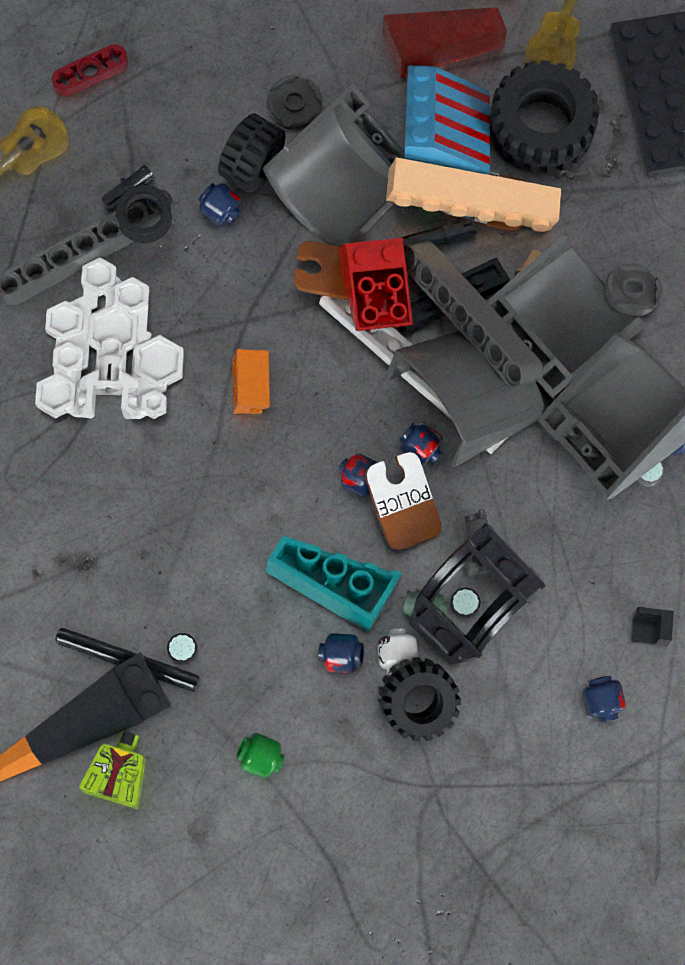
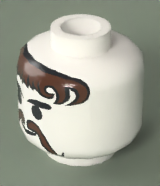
(395, 648)

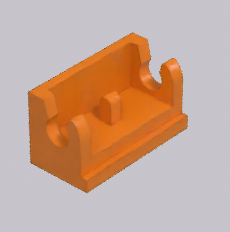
(250, 381)

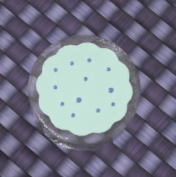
(653, 476)

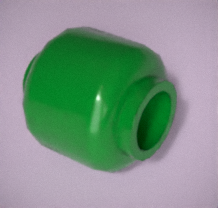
(260, 755)

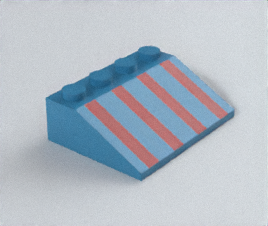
(446, 120)

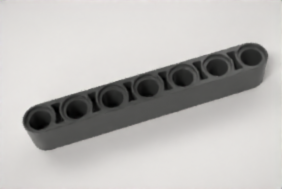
(70, 249)
(472, 314)

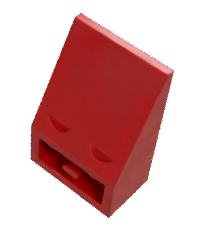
(376, 283)

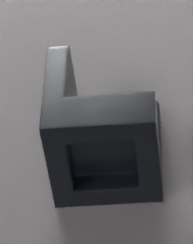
(652, 626)

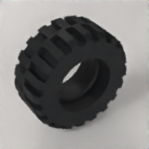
(551, 85)

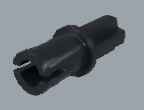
(140, 177)

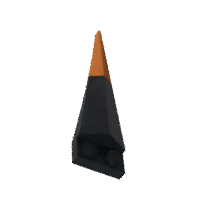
(109, 705)

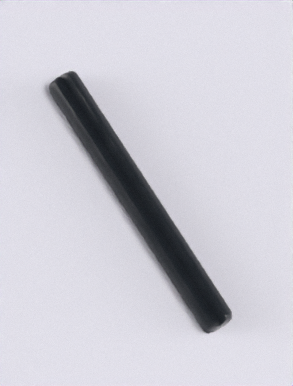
(117, 655)

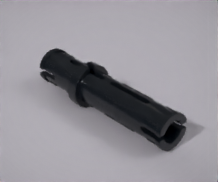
(445, 233)

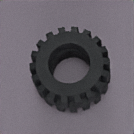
(249, 150)
(432, 719)

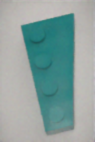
(334, 581)

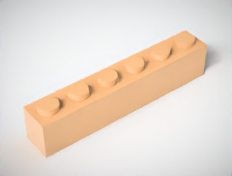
(473, 194)

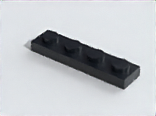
(484, 278)

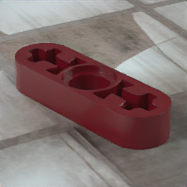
(92, 59)

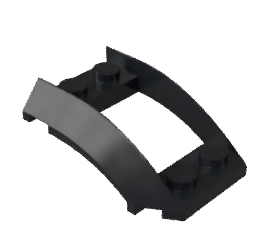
(505, 566)

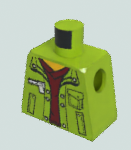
(117, 772)

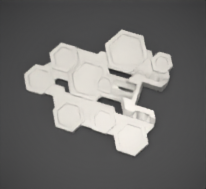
(112, 334)

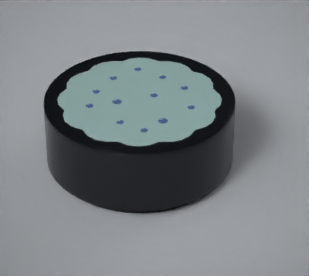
(465, 602)
(182, 648)

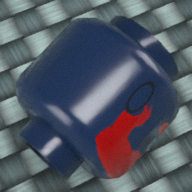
(219, 204)
(422, 441)
(353, 473)
(341, 653)
(604, 698)

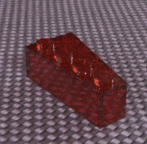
(442, 36)

